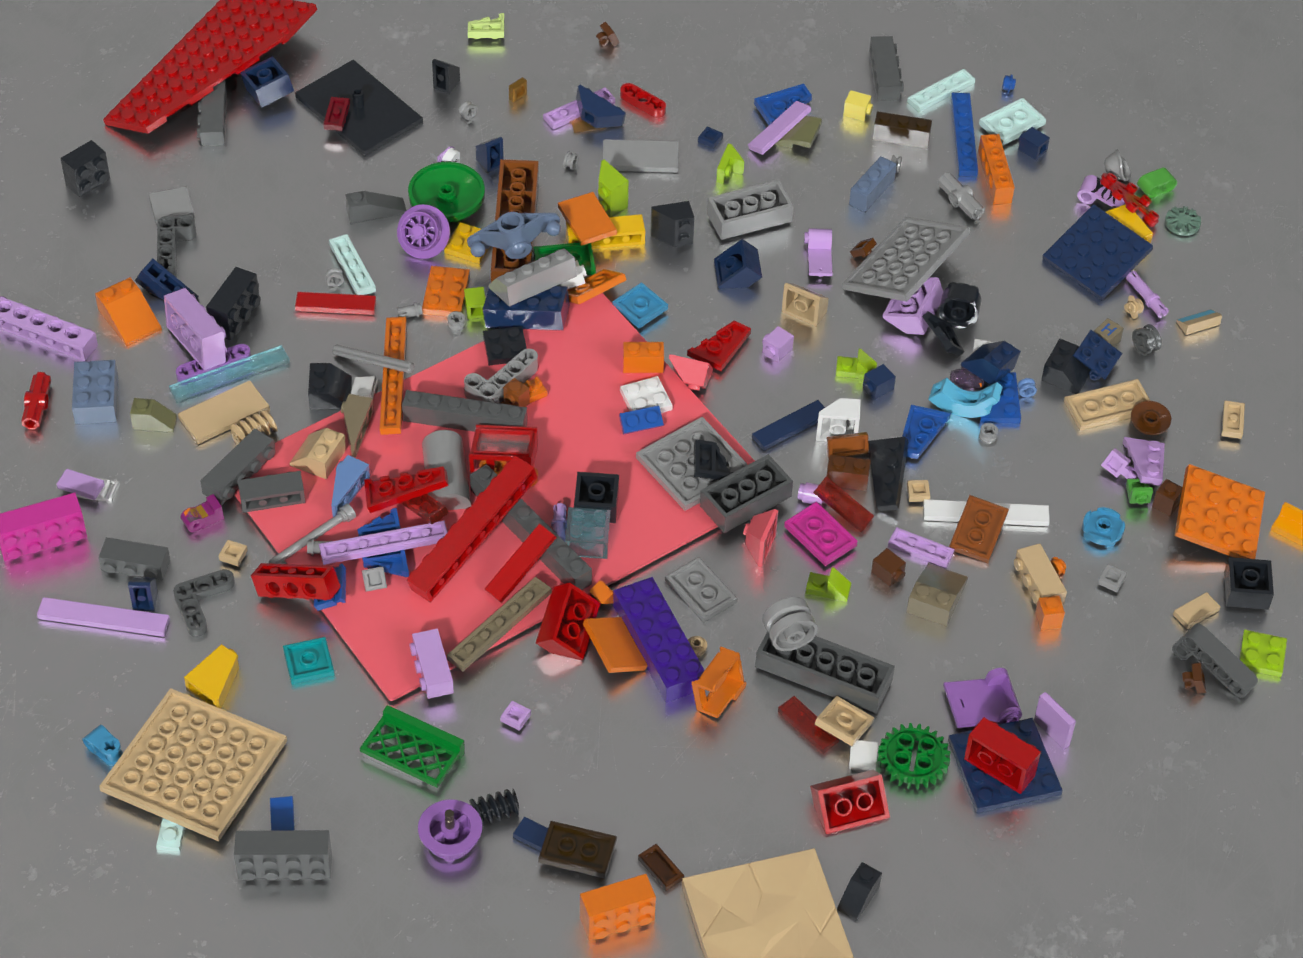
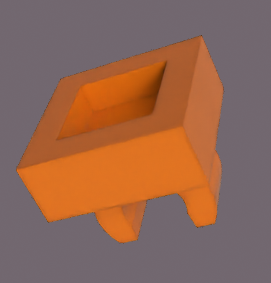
(536, 389)

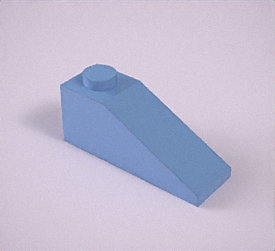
(348, 481)

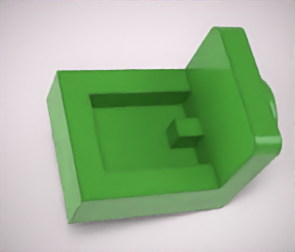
(1138, 492)

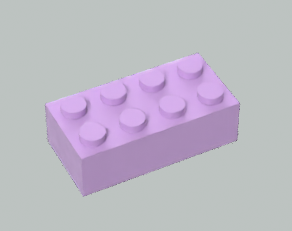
(195, 328)

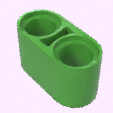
(1157, 183)

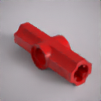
(36, 400)

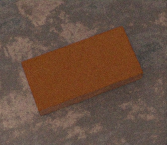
(848, 444)

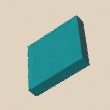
(308, 660)

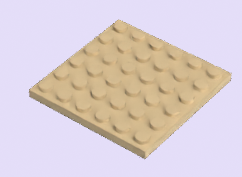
(193, 764)

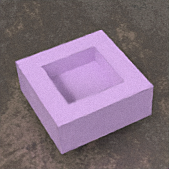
(515, 715)

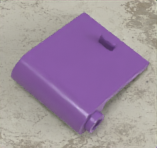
(982, 698)

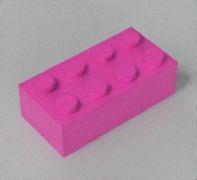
(41, 526)

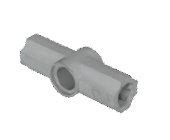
(961, 196)

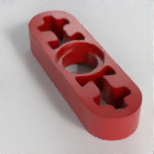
(632, 94)

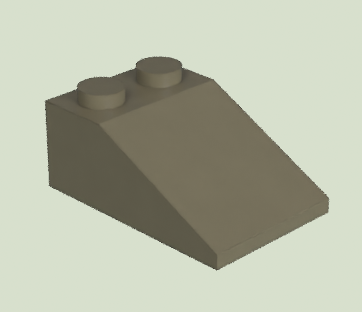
(936, 594)

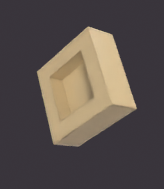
(918, 490)
(233, 553)

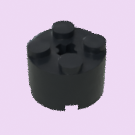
(960, 304)

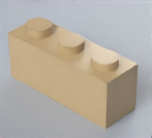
(1038, 573)

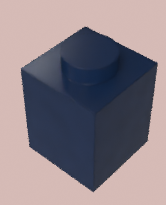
(1033, 143)
(879, 381)

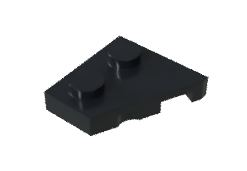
(944, 333)
(709, 461)

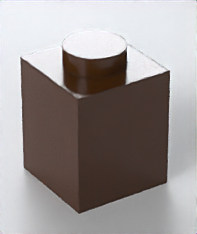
(1167, 497)
(888, 567)

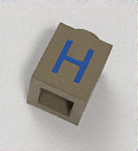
(1110, 332)

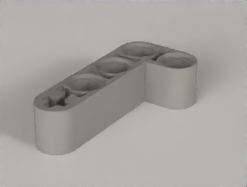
(520, 367)

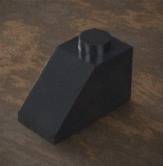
(445, 76)
(860, 891)

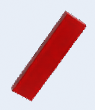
(335, 303)
(520, 563)

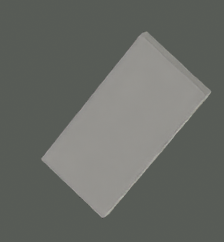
(641, 155)

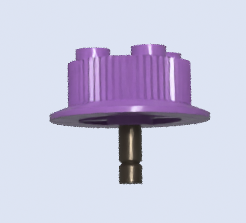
(450, 829)

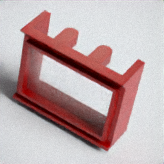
(502, 444)

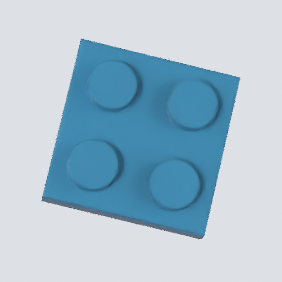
(640, 305)

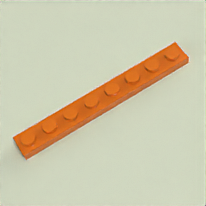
(393, 379)

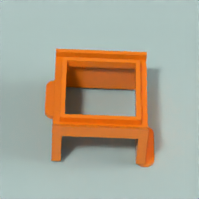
(722, 679)

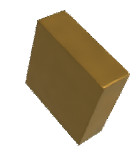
(517, 89)

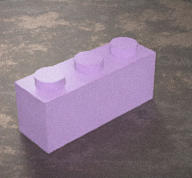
(431, 663)

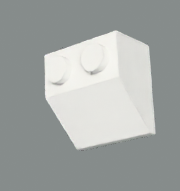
(838, 419)

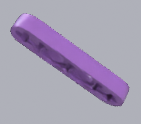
(190, 366)

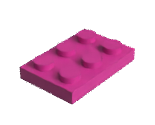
(820, 533)

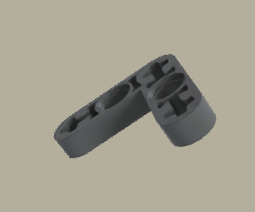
(191, 598)

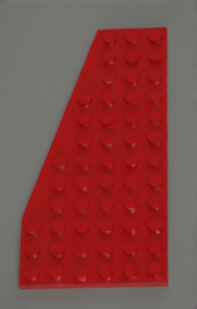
(217, 46)

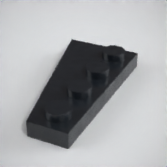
(888, 468)

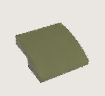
(802, 133)

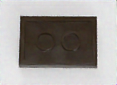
(577, 849)

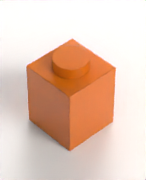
(1049, 612)

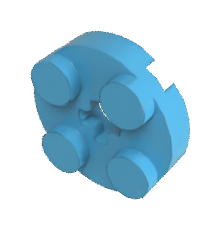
(1101, 536)

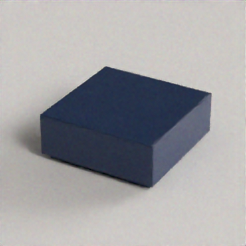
(710, 137)

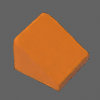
(602, 593)

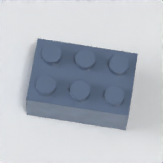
(95, 392)

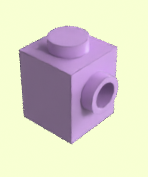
(777, 344)

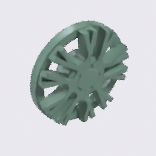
(1183, 221)

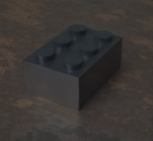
(235, 301)

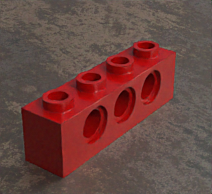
(295, 581)

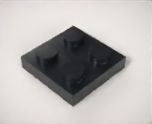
(503, 344)

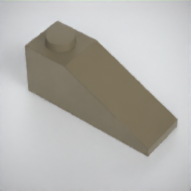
(357, 415)

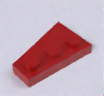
(722, 346)

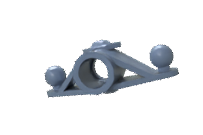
(514, 233)

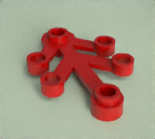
(1132, 201)

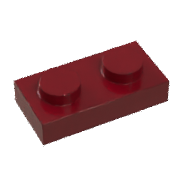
(336, 113)

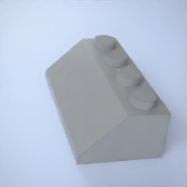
(535, 277)

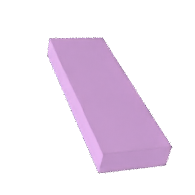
(921, 547)

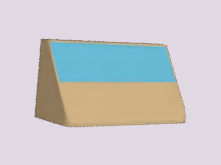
(1199, 321)

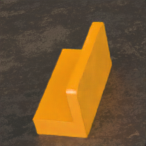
(1289, 523)

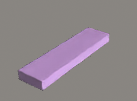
(570, 111)
(779, 127)

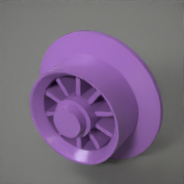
(423, 231)

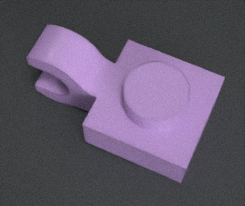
(1117, 464)

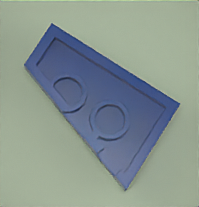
(922, 428)

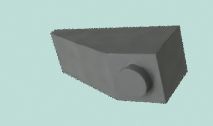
(370, 206)

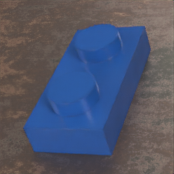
(641, 420)

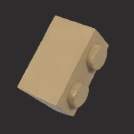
(804, 304)
(320, 452)

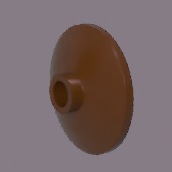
(1154, 412)

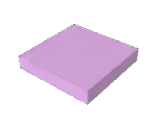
(1054, 720)

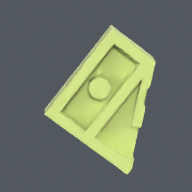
(487, 28)

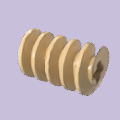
(261, 422)

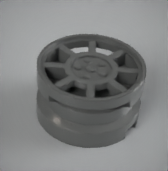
(1146, 340)

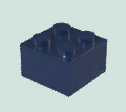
(267, 81)

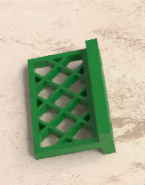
(424, 734)

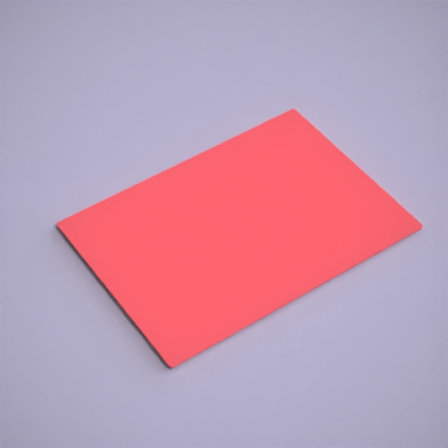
(575, 434)

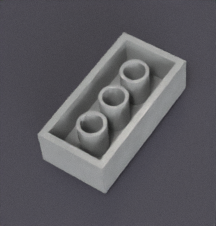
(749, 209)

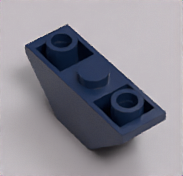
(597, 110)

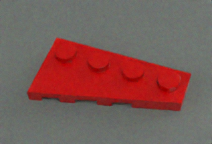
(396, 490)

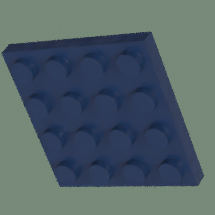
(1097, 252)
(990, 793)

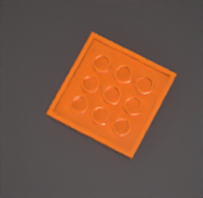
(1219, 513)

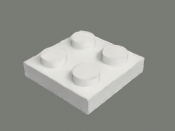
(646, 394)

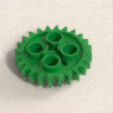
(935, 759)

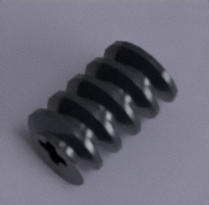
(496, 806)

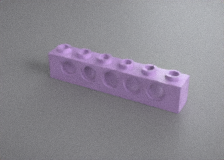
(46, 330)

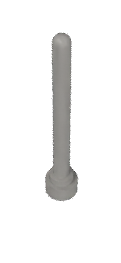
(345, 513)

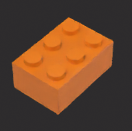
(617, 907)

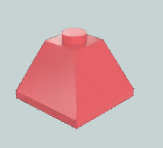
(692, 372)
(761, 535)

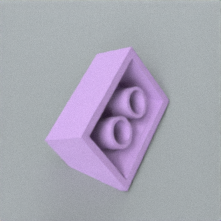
(908, 315)

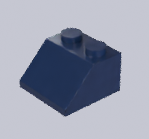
(738, 266)
(992, 361)

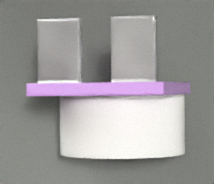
(447, 155)

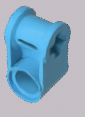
(103, 745)

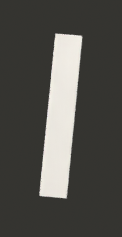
(1017, 515)

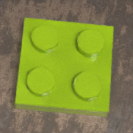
(1263, 653)

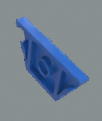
(392, 562)

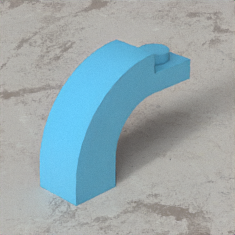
(963, 402)

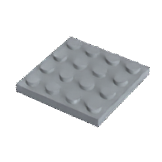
(672, 461)

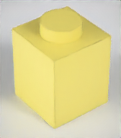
(857, 105)

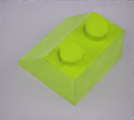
(612, 189)

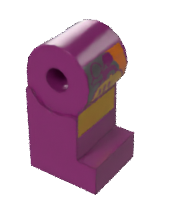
(203, 514)

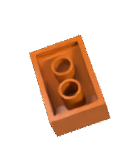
(127, 311)

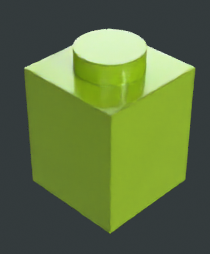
(474, 302)

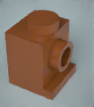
(516, 394)

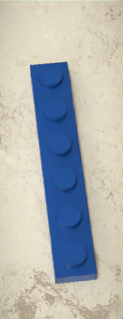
(964, 134)

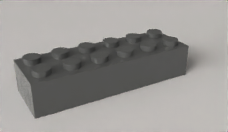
(830, 670)

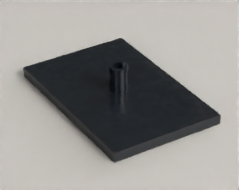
(374, 110)

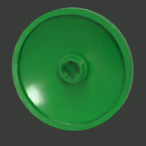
(449, 187)

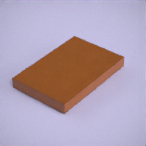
(978, 529)

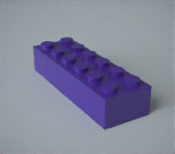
(658, 638)

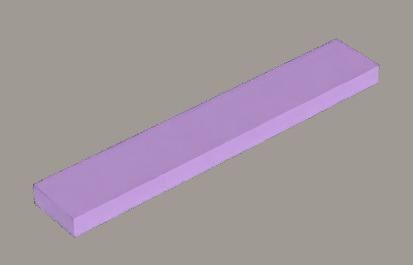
(382, 542)
(103, 617)

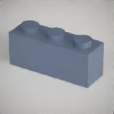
(872, 184)

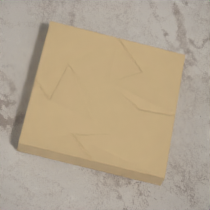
(767, 910)

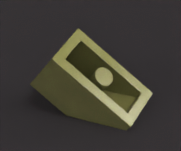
(152, 416)

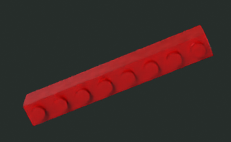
(472, 528)

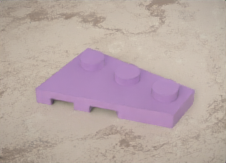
(1147, 459)

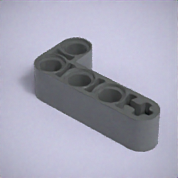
(169, 232)
(1216, 658)

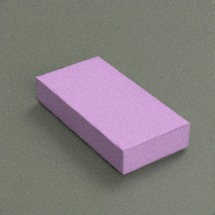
(80, 484)

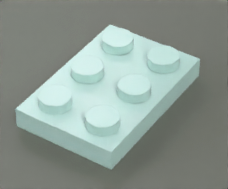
(1012, 120)

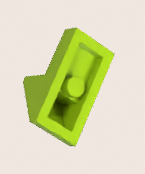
(730, 162)
(855, 367)
(831, 586)

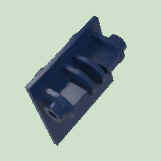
(1097, 355)

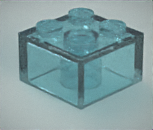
(588, 532)

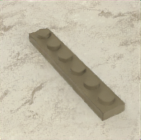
(499, 624)

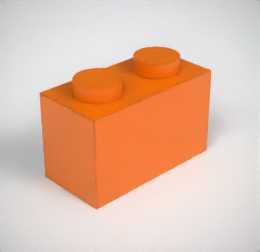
(643, 357)

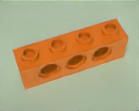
(996, 169)

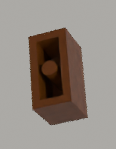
(849, 472)

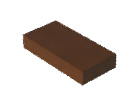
(661, 867)

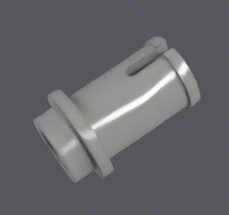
(411, 310)
(313, 547)

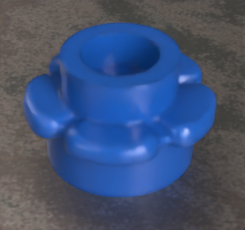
(1008, 83)

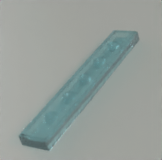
(229, 374)

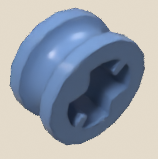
(1027, 387)

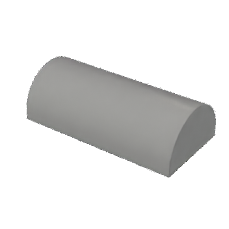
(447, 450)

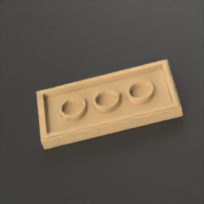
(1105, 404)
(221, 411)

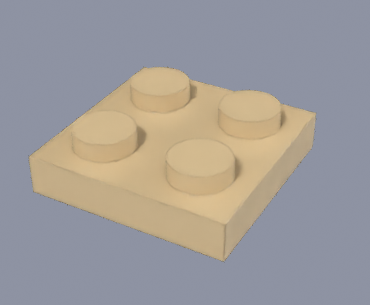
(844, 721)

